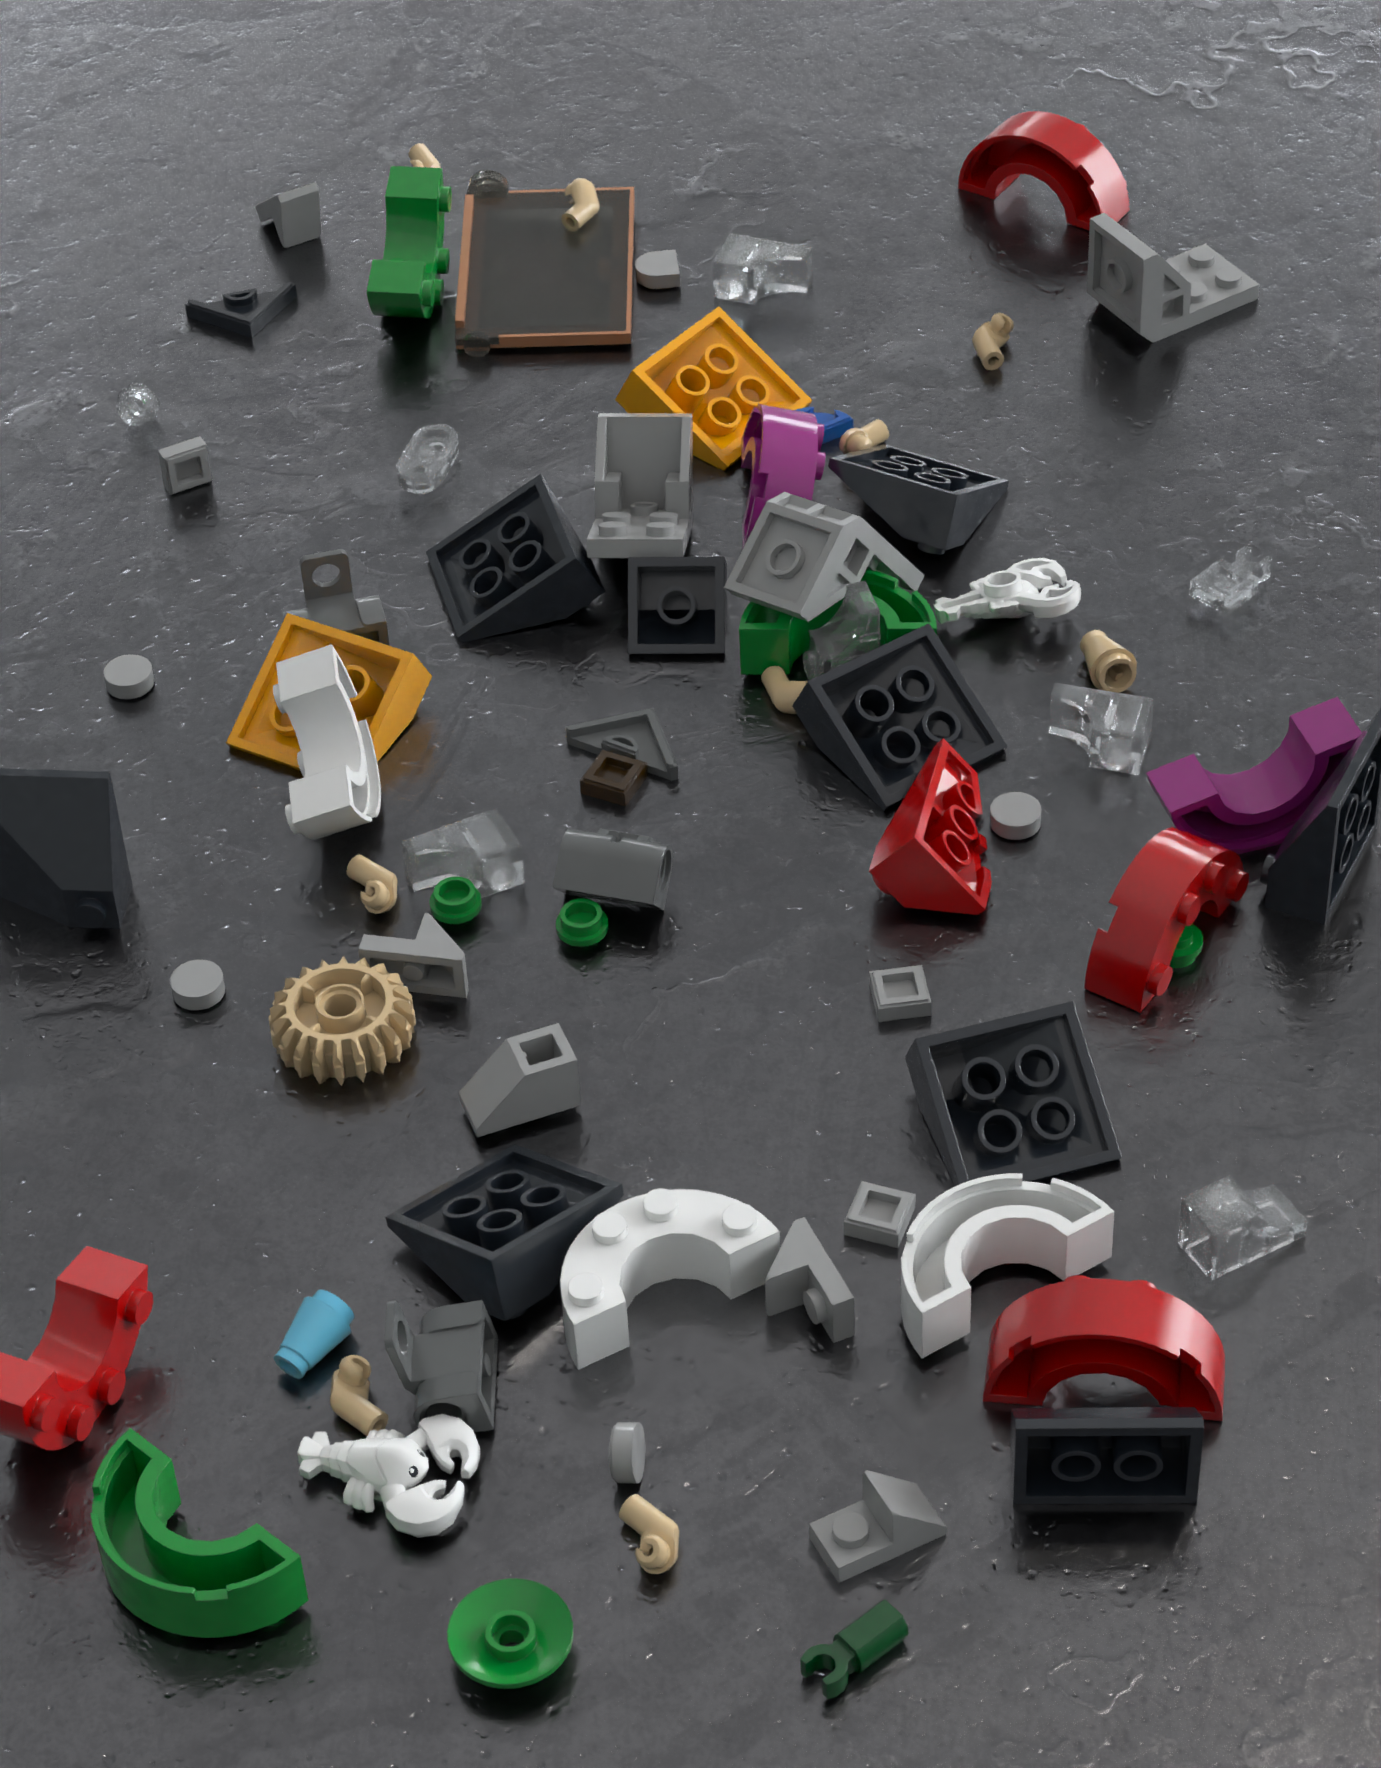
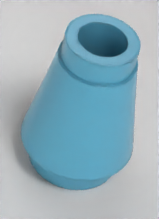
(315, 1331)

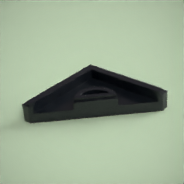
(243, 310)

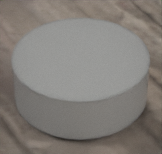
(128, 676)
(1015, 815)
(197, 984)
(627, 1452)

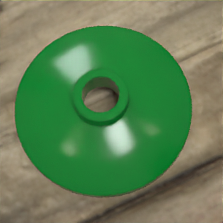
(505, 1614)

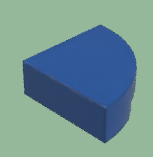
(834, 425)

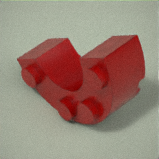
(1055, 153)
(1155, 901)
(1109, 1330)
(80, 1355)

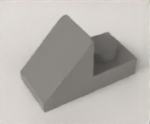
(294, 214)
(424, 965)
(808, 1277)
(876, 1529)

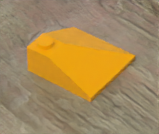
(718, 379)
(385, 679)

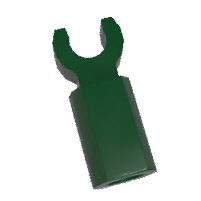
(856, 1647)

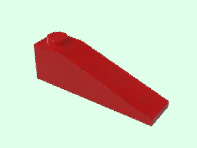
(933, 841)

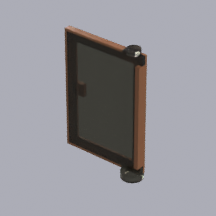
(535, 280)

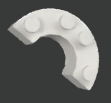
(336, 750)
(991, 1225)
(652, 1242)

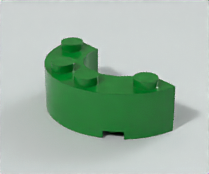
(414, 256)
(779, 639)
(179, 1581)

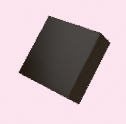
(613, 778)

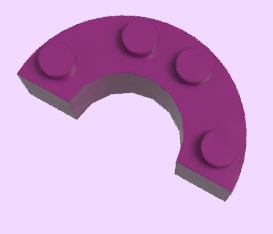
(783, 457)
(1266, 801)

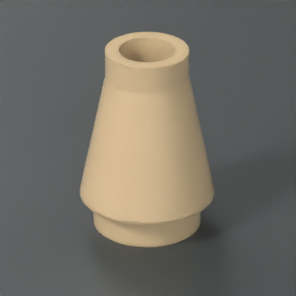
(1108, 663)

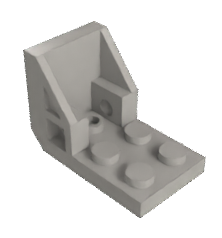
(1156, 293)
(642, 485)
(808, 554)

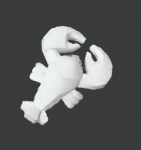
(1015, 594)
(390, 1466)

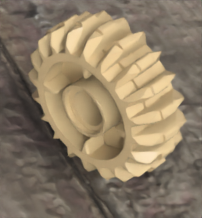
(342, 1020)

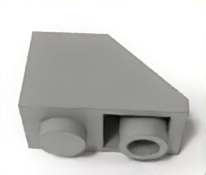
(523, 1081)

